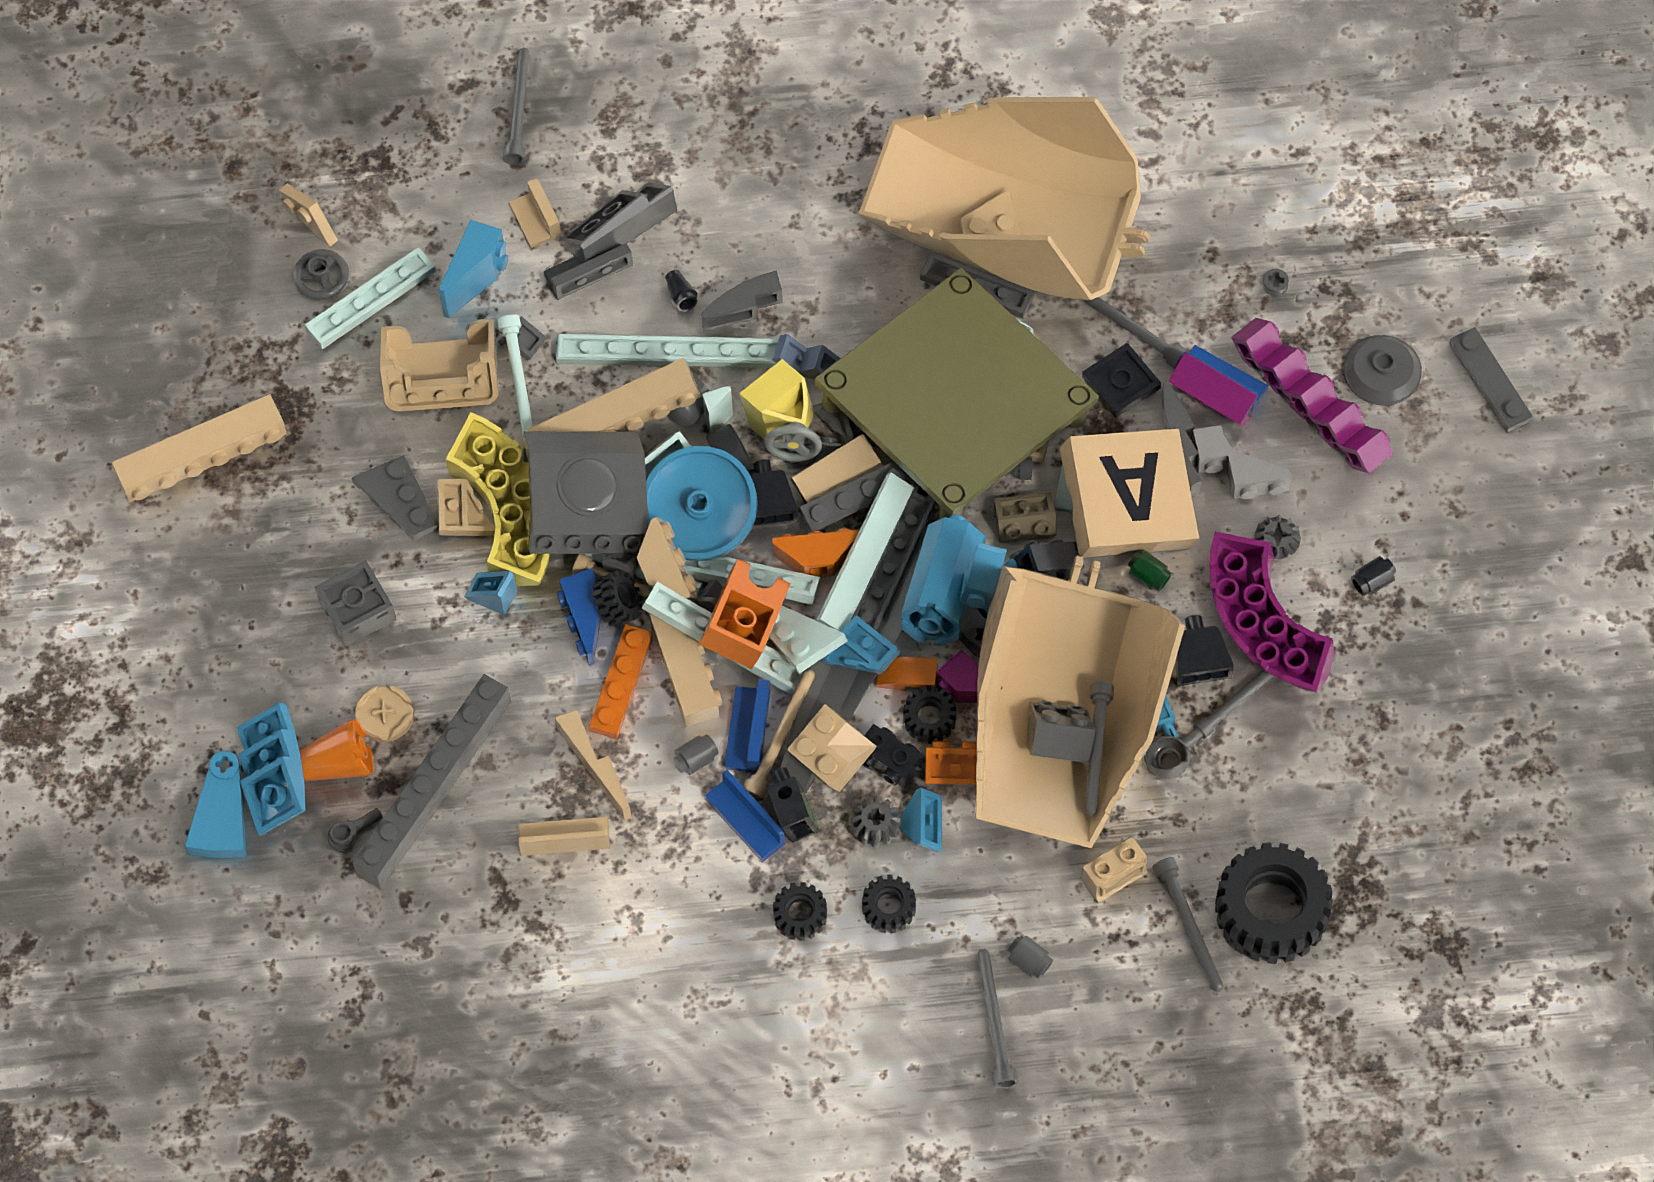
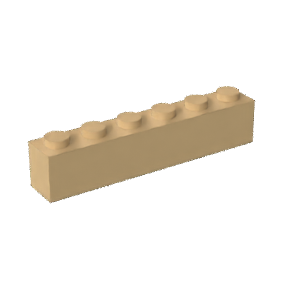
(630, 404)
(199, 448)

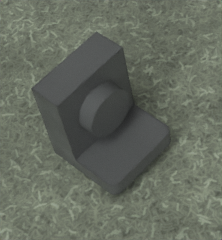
(528, 339)

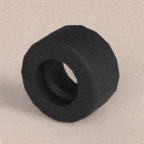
(728, 441)

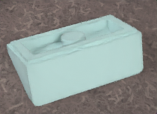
(717, 407)

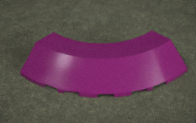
(1257, 620)

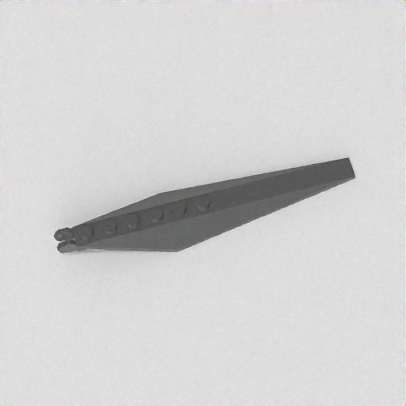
(881, 609)

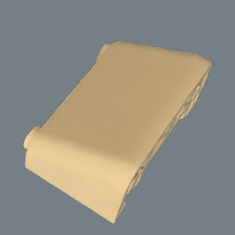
(439, 371)

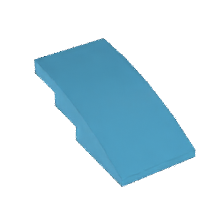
(271, 768)

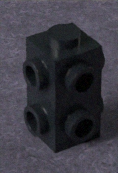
(1049, 558)
(893, 759)

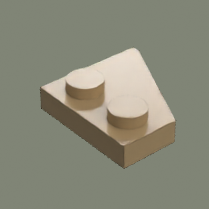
(308, 212)
(460, 510)

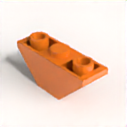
(816, 552)

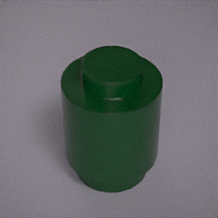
(1149, 570)

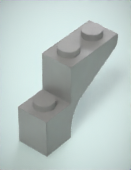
(1246, 473)

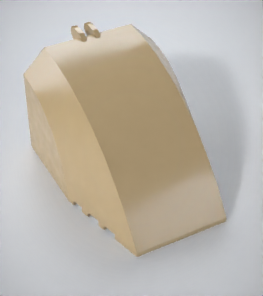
(1067, 180)
(1050, 644)

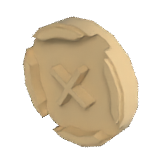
(385, 713)

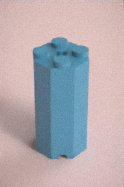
(934, 592)

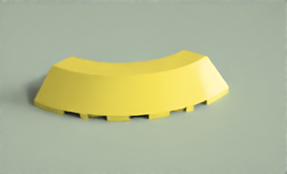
(501, 478)

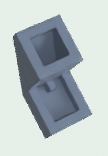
(806, 361)

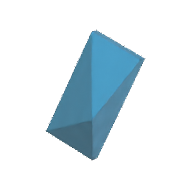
(924, 819)

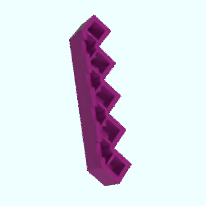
(1312, 395)

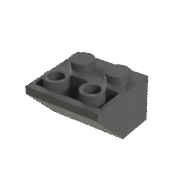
(1060, 731)

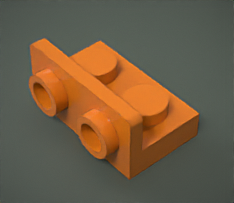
(951, 764)

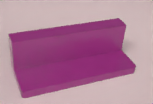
(1213, 389)

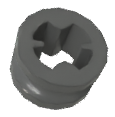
(1268, 286)

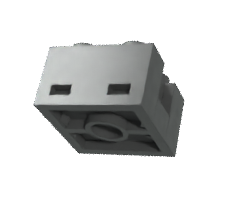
(355, 603)

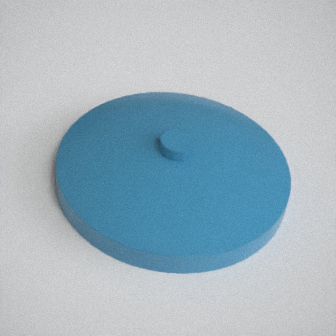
(704, 499)

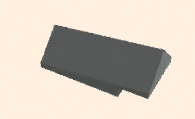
(620, 221)

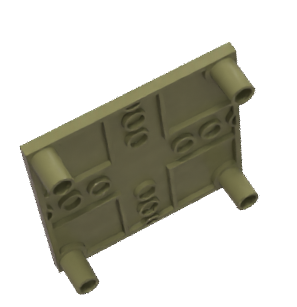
(956, 391)

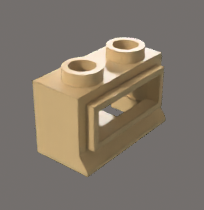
(1114, 869)

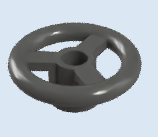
(320, 260)

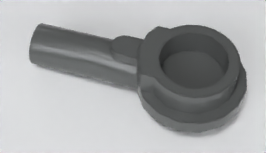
(344, 833)

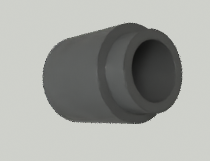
(695, 754)
(1029, 956)

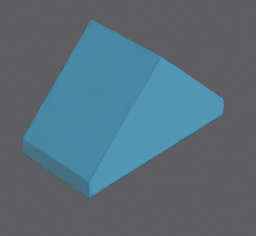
(493, 590)

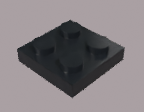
(1121, 380)

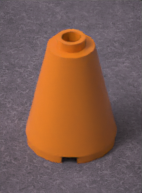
(338, 754)

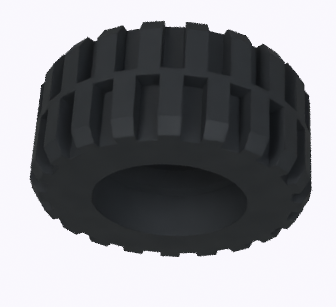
(1280, 867)

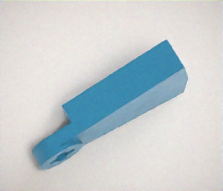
(219, 816)

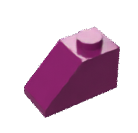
(959, 678)

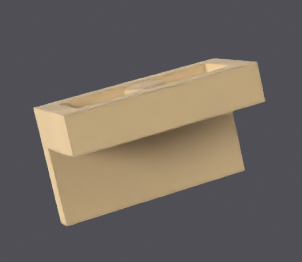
(536, 215)

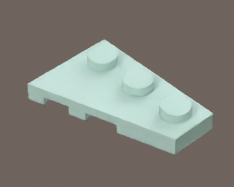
(803, 639)

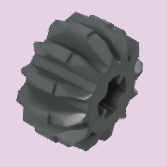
(887, 818)

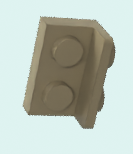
(1025, 517)

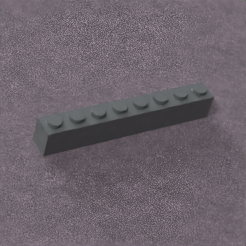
(432, 781)

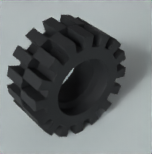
(617, 598)
(929, 698)
(884, 887)
(800, 894)

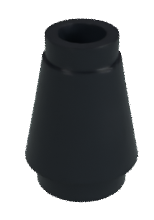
(681, 292)

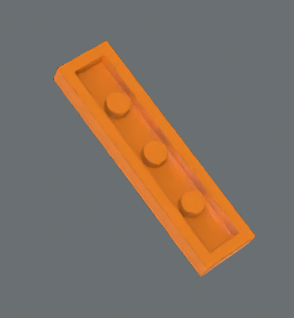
(621, 681)

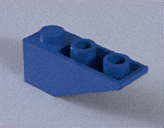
(583, 617)

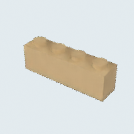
(687, 673)

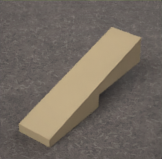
(601, 770)

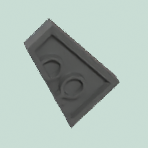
(399, 495)

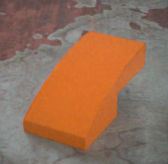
(909, 672)

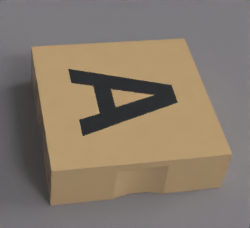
(1129, 492)

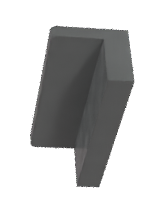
(573, 276)

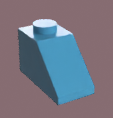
(982, 576)

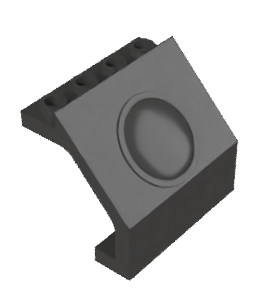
(586, 492)

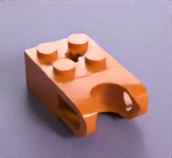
(743, 616)

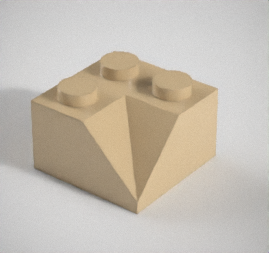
(831, 748)

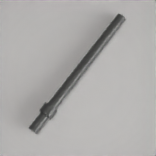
(1205, 727)

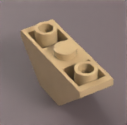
(663, 561)

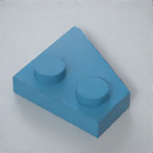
(863, 650)

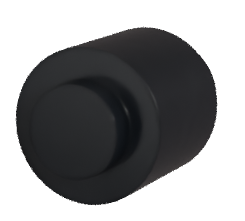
(1373, 576)

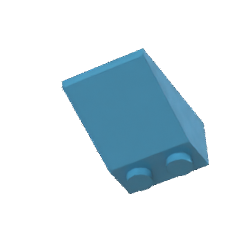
(473, 267)

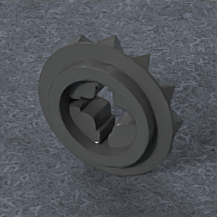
(1288, 544)

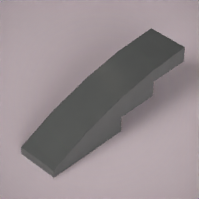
(1176, 417)

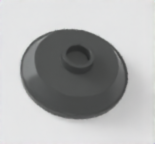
(1382, 370)

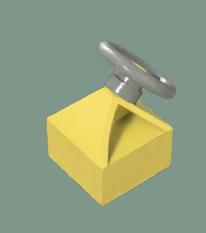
(781, 412)

